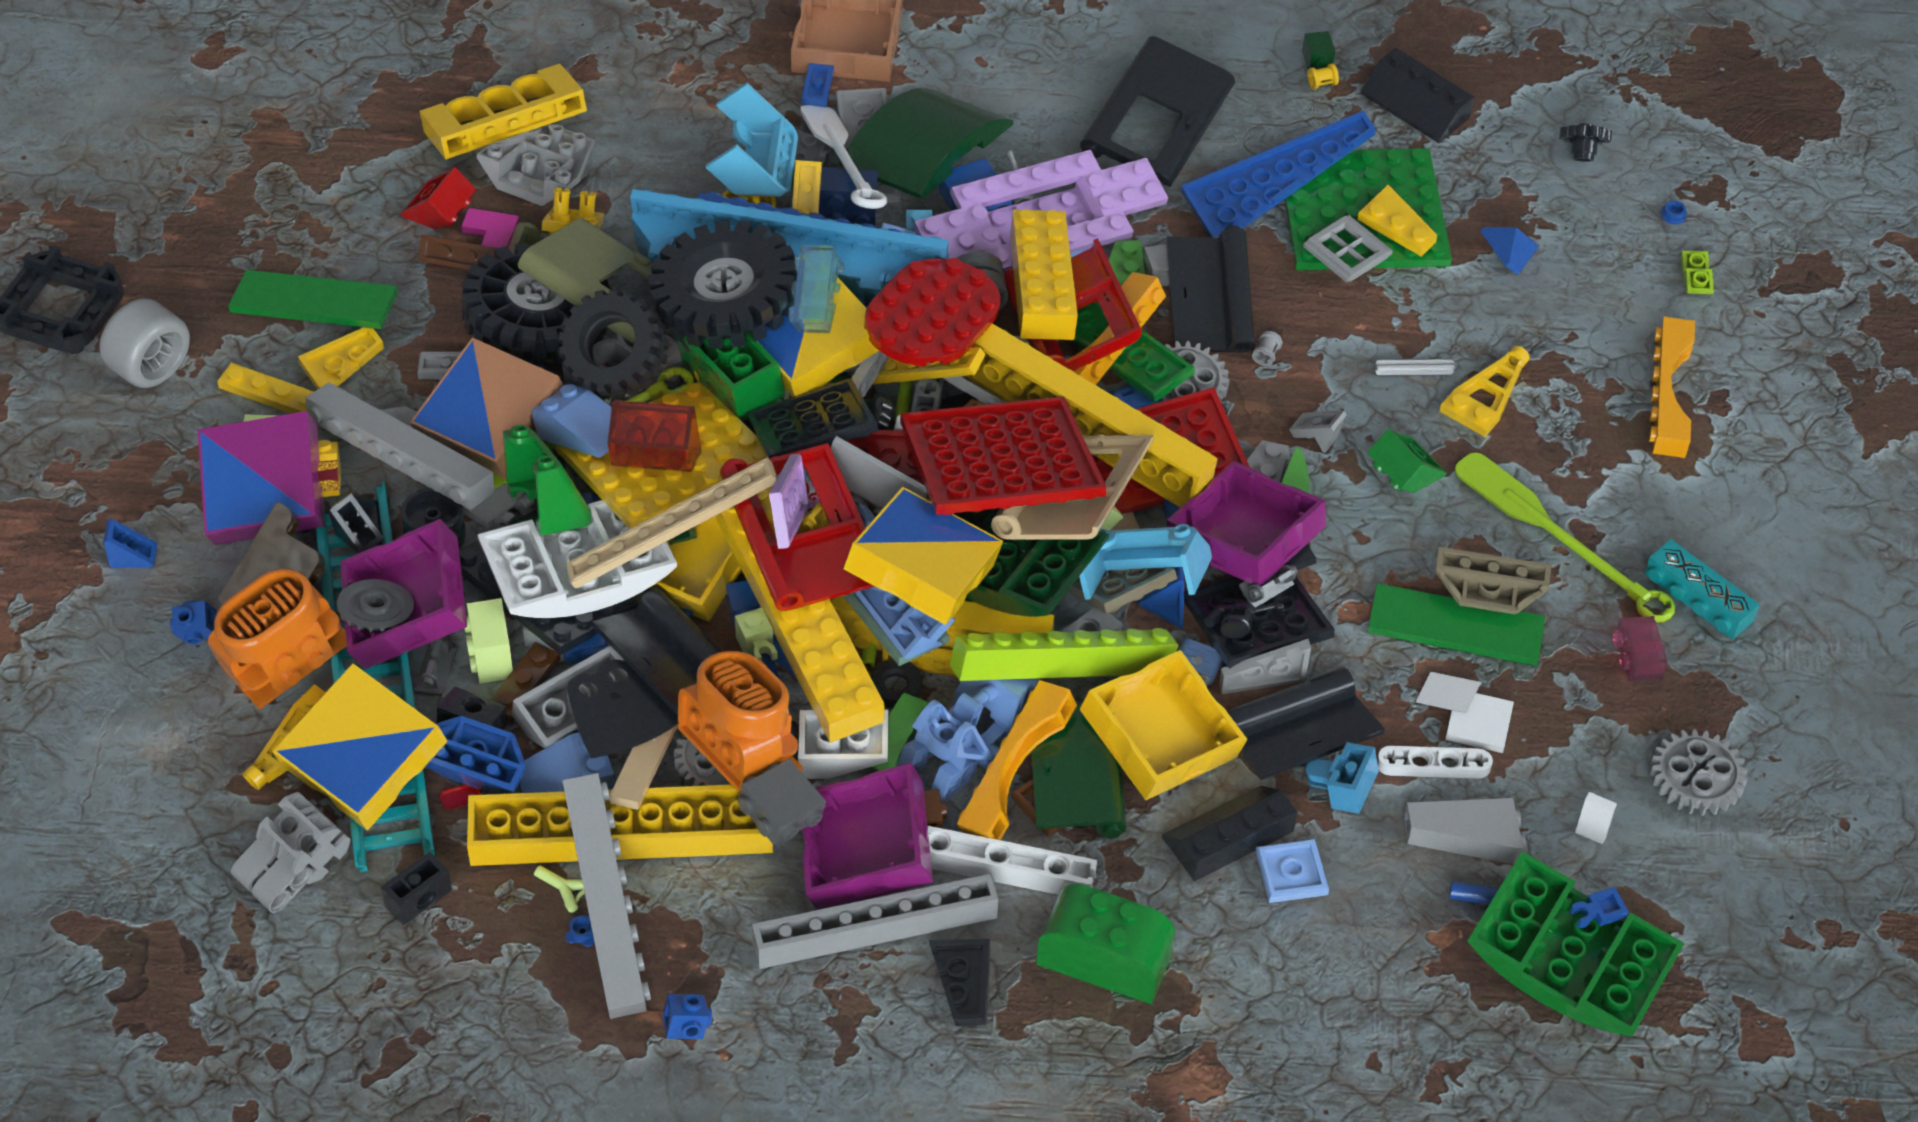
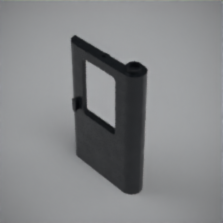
(1171, 80)

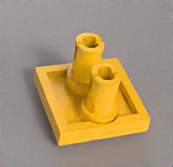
(561, 215)

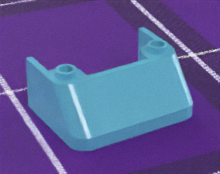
(768, 142)
(1150, 549)

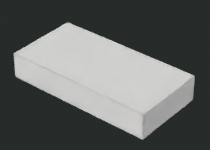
(1596, 818)

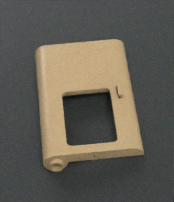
(1076, 517)

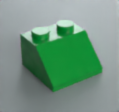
(1404, 462)

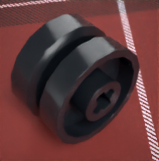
(428, 506)

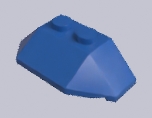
(479, 756)

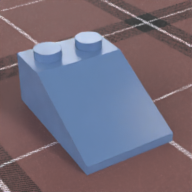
(574, 420)
(563, 761)

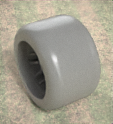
(144, 343)

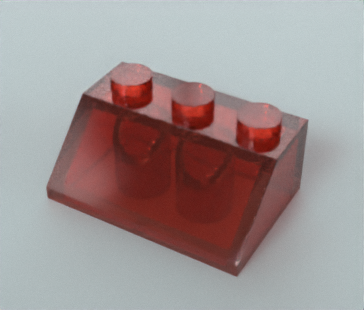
(653, 436)

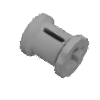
(1266, 350)

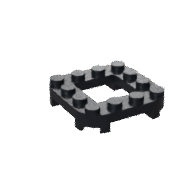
(72, 333)

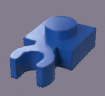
(1602, 906)

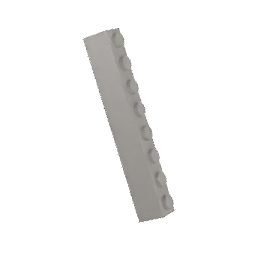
(400, 446)
(605, 896)
(874, 921)

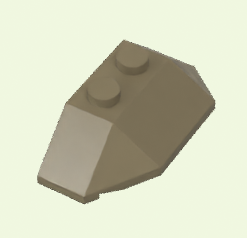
(1491, 580)

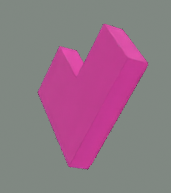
(494, 226)

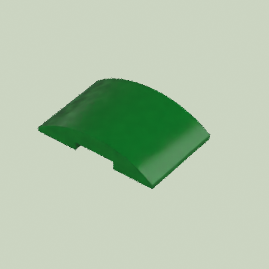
(1586, 973)

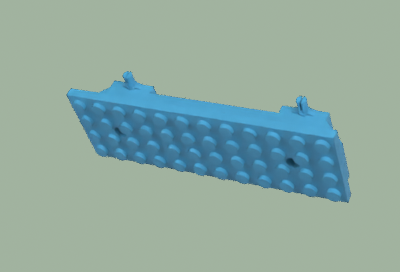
(868, 253)

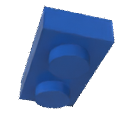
(817, 85)

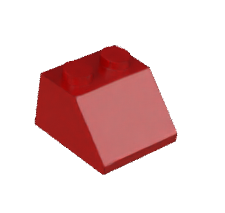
(440, 200)

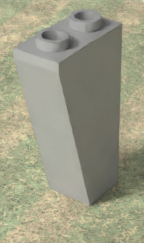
(1467, 827)

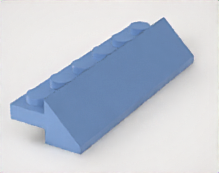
(904, 625)

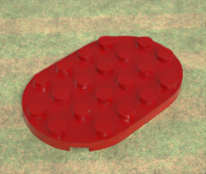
(932, 311)

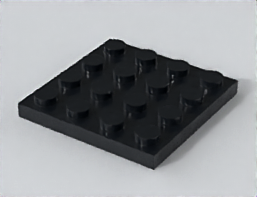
(813, 419)
(1269, 629)

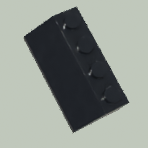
(1418, 95)
(1231, 831)

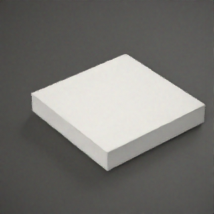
(1483, 724)

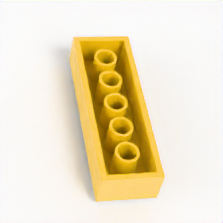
(1043, 275)

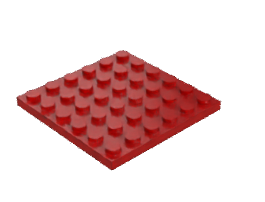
(1001, 455)

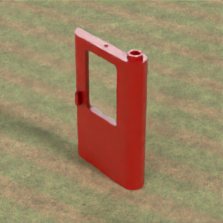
(815, 560)

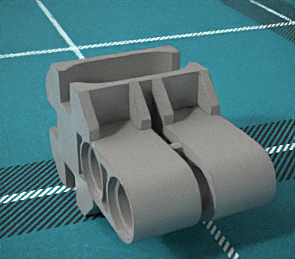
(281, 860)

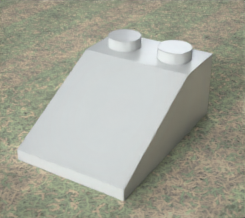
(846, 755)

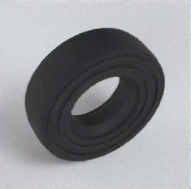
(889, 669)

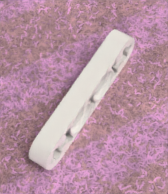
(1435, 767)

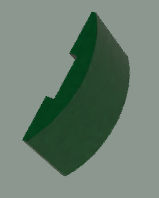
(921, 137)
(1031, 573)

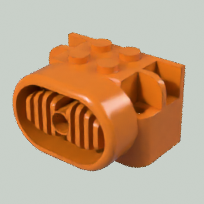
(274, 634)
(738, 716)

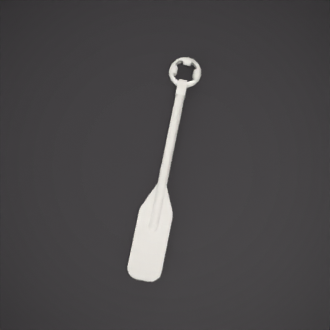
(829, 129)

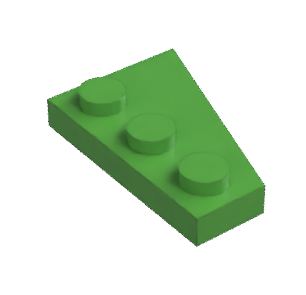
(1126, 258)

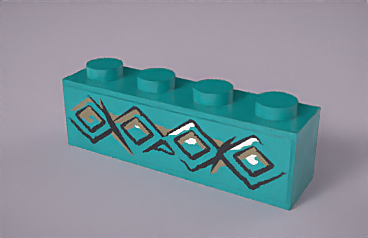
(1701, 589)

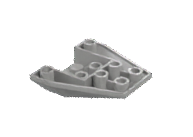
(537, 162)

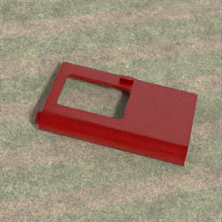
(1092, 283)

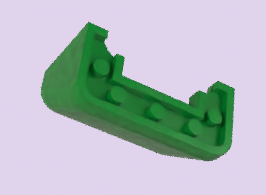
(540, 475)

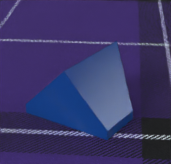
(1511, 246)
(127, 547)
(1168, 601)

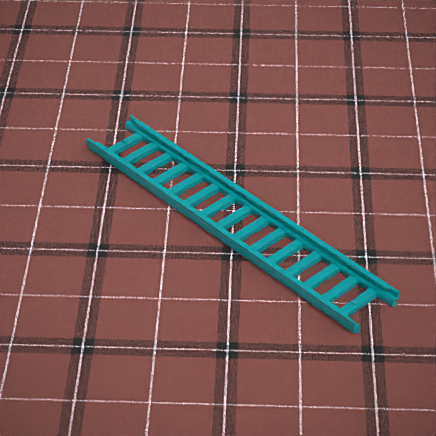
(417, 784)

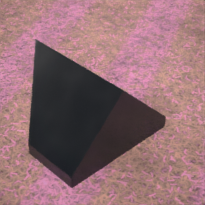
(357, 522)

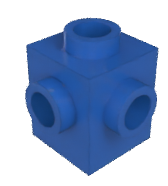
(193, 621)
(686, 1016)

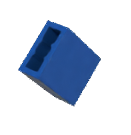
(965, 174)

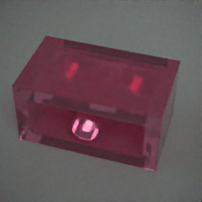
(1640, 648)

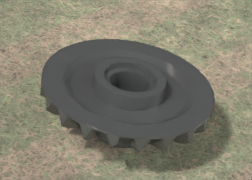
(375, 605)

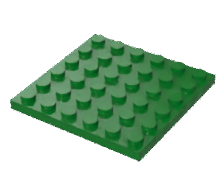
(1349, 187)

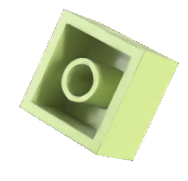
(488, 641)

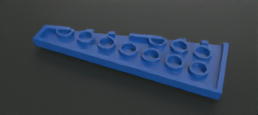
(1259, 183)

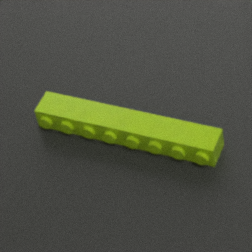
(1058, 653)

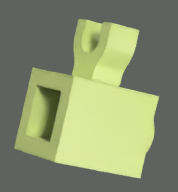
(755, 634)

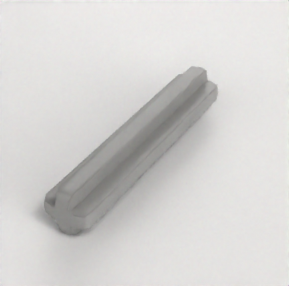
(1414, 367)

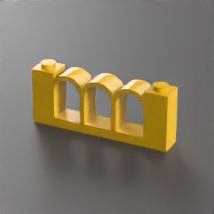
(558, 99)

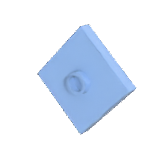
(1292, 871)

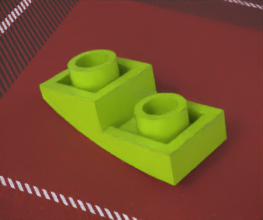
(1696, 272)

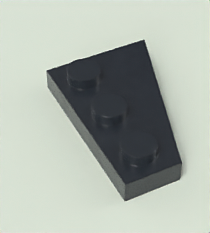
(965, 977)

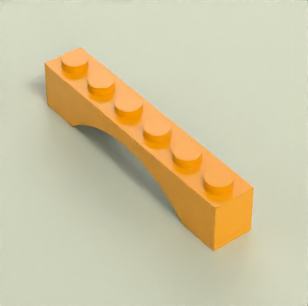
(1144, 296)
(1671, 425)
(1043, 715)

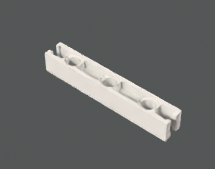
(1019, 863)

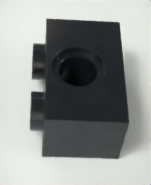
(470, 705)
(416, 888)

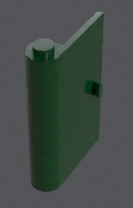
(1081, 783)

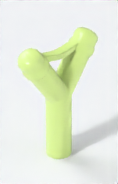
(564, 885)

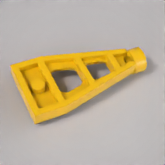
(1472, 412)
(265, 761)

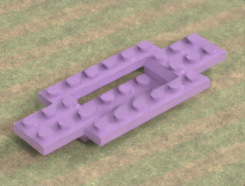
(1092, 207)

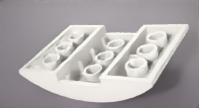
(535, 574)

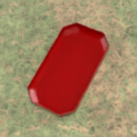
(457, 796)

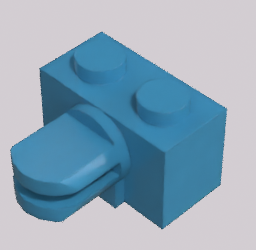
(1346, 777)

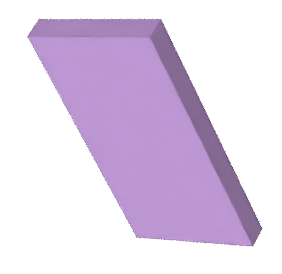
(789, 500)

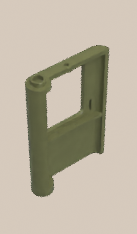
(577, 261)

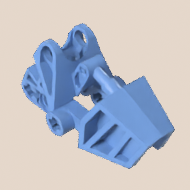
(954, 734)

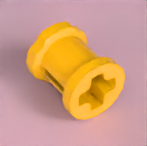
(1323, 76)

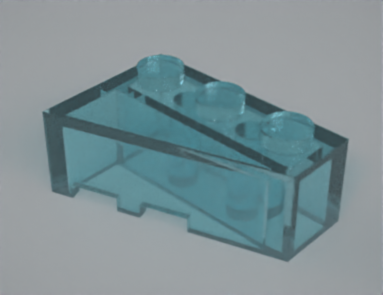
(815, 288)

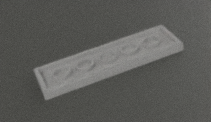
(854, 110)

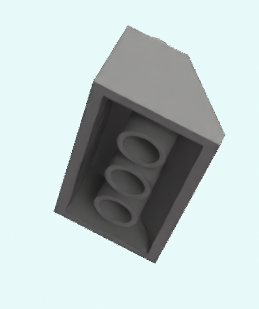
(871, 479)
(546, 710)

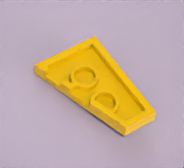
(1398, 221)
(341, 357)

